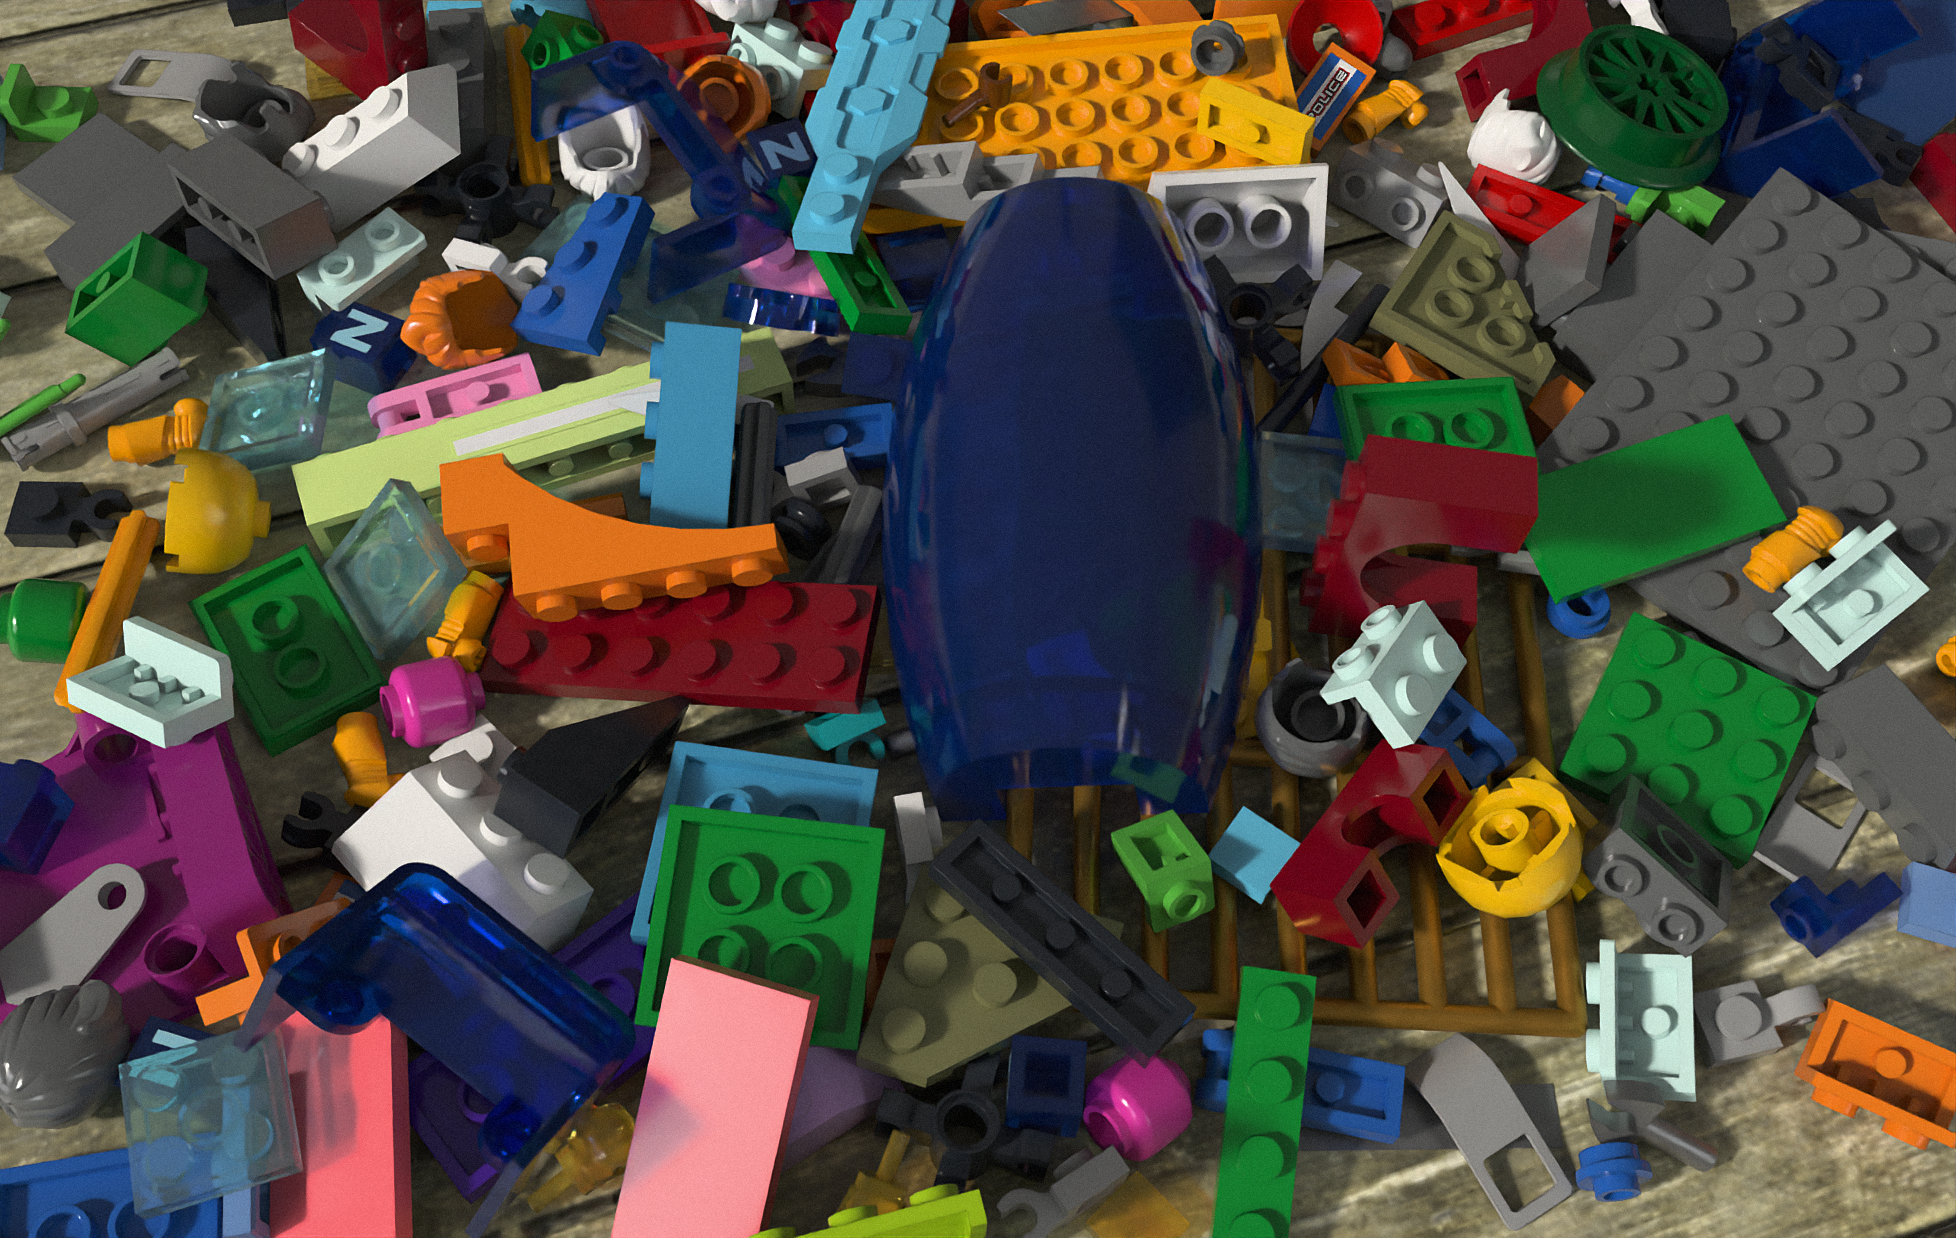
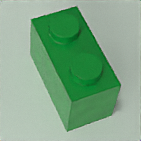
(138, 300)

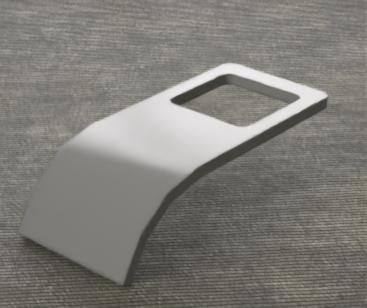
(179, 79)
(1799, 841)
(1483, 1118)

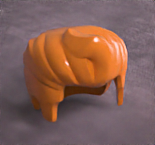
(735, 91)
(461, 319)

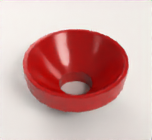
(1354, 19)

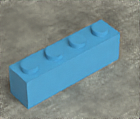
(692, 426)

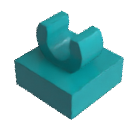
(841, 730)

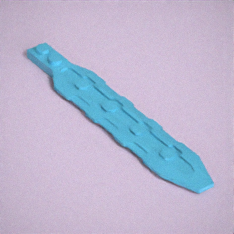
(868, 113)

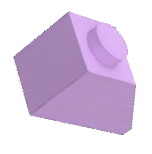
(832, 1100)

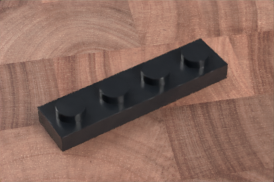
(1062, 942)

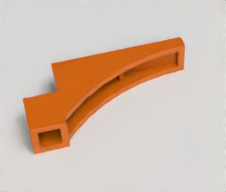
(587, 560)

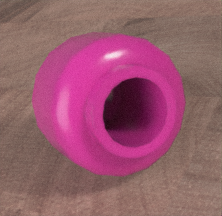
(431, 701)
(1138, 1107)

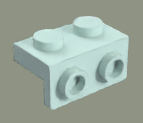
(784, 59)
(363, 264)
(1851, 598)
(1398, 670)
(160, 687)
(1643, 1020)

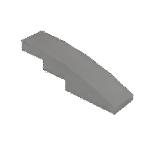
(957, 179)

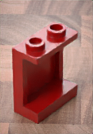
(668, 28)

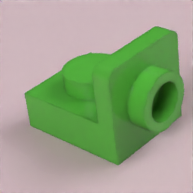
(43, 111)
(1690, 207)
(1166, 869)

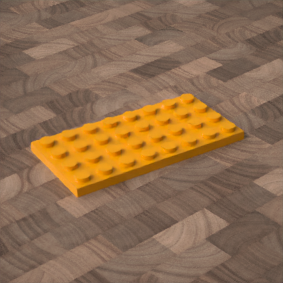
(1096, 100)

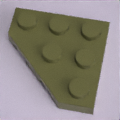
(1464, 310)
(952, 992)

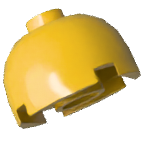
(213, 514)
(1513, 849)

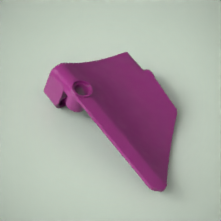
(191, 835)

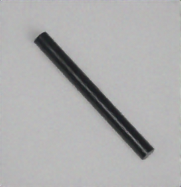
(1316, 371)

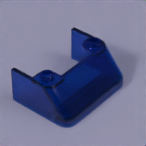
(1775, 130)
(730, 194)
(472, 998)

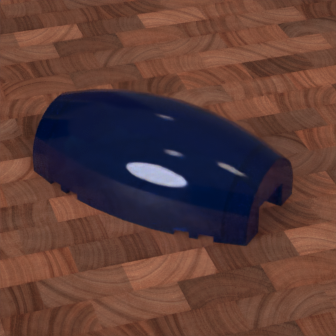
(1072, 508)

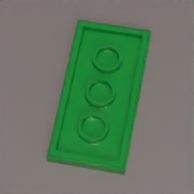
(1648, 508)

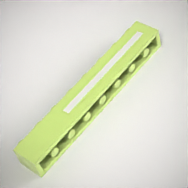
(545, 436)

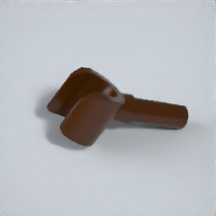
(990, 93)

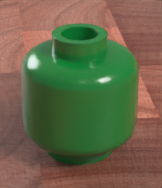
(42, 618)

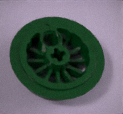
(1636, 107)

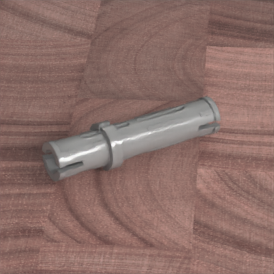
(94, 409)

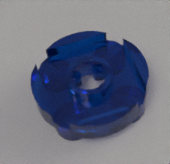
(781, 310)

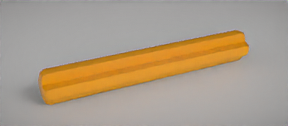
(532, 155)
(111, 600)

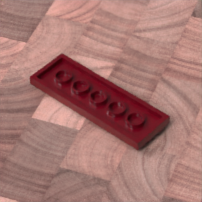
(725, 648)

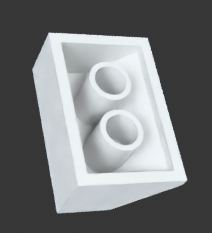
(381, 144)
(1252, 216)
(448, 820)

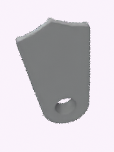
(72, 935)

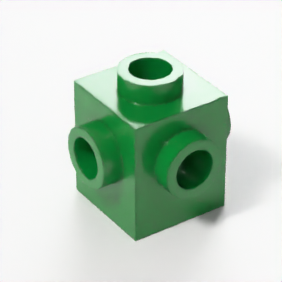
(559, 38)

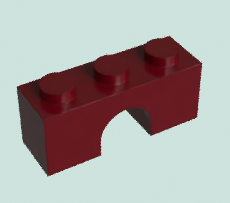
(1334, 876)

